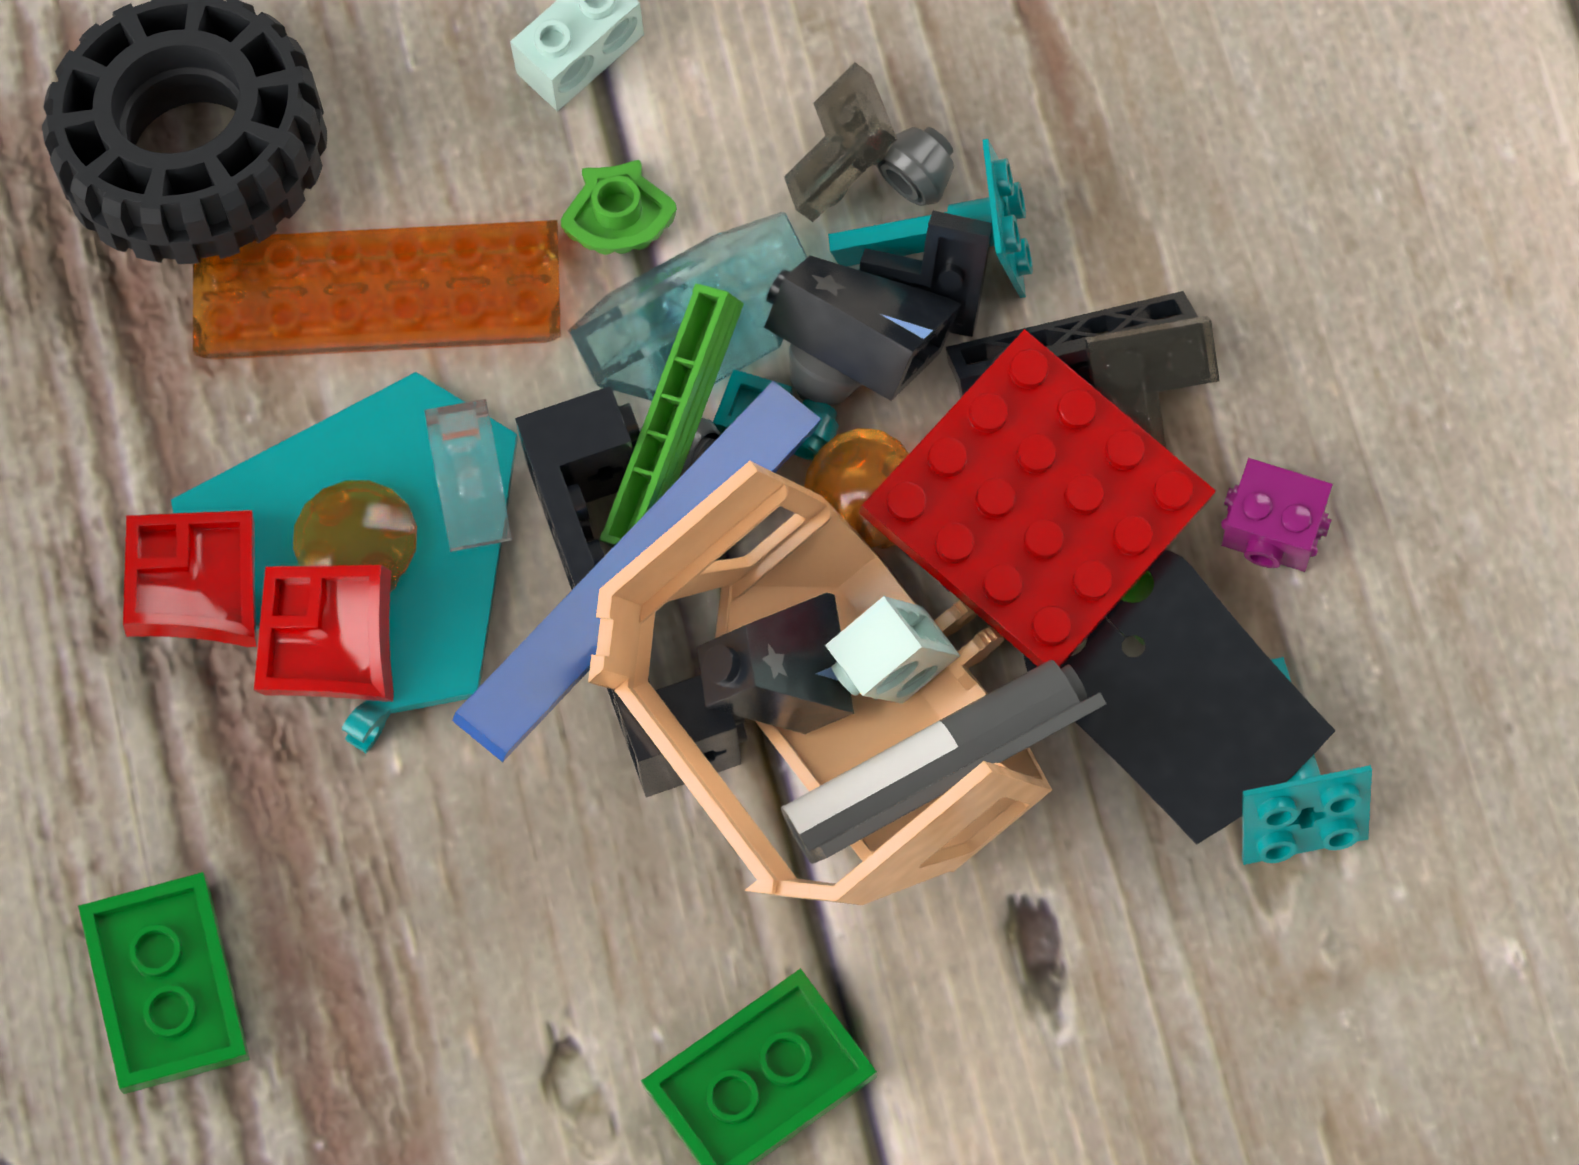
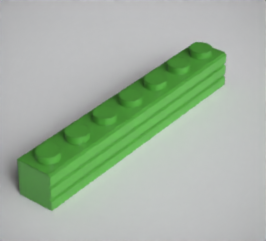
(675, 407)

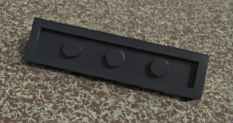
(1067, 336)

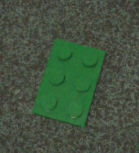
(163, 983)
(760, 1076)

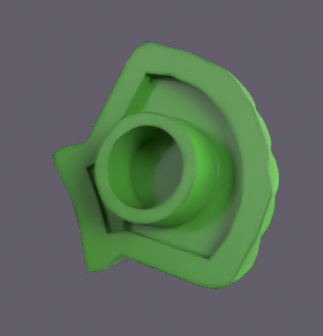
(618, 210)

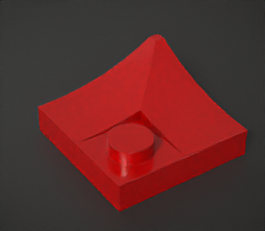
(191, 576)
(325, 632)

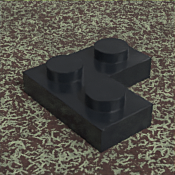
(950, 267)

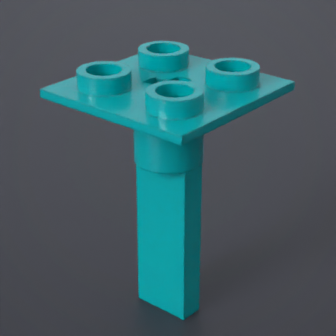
(909, 235)
(1306, 811)

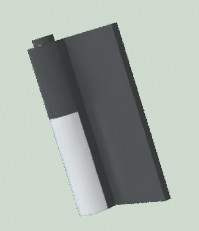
(937, 759)

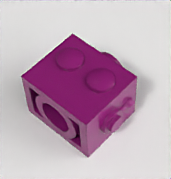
(1276, 516)

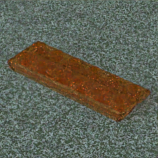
(380, 291)

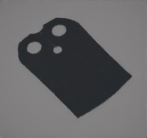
(1199, 705)

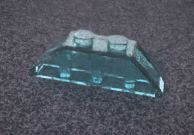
(635, 326)

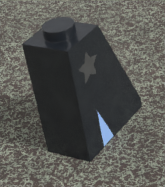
(860, 322)
(778, 669)

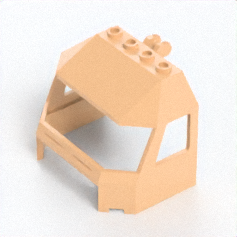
(799, 561)

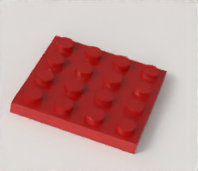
(1037, 502)

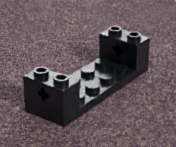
(577, 456)

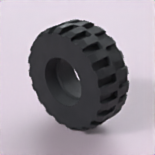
(198, 198)

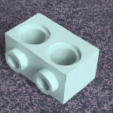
(574, 45)
(890, 651)

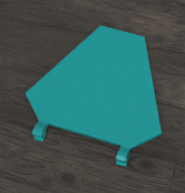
(444, 596)

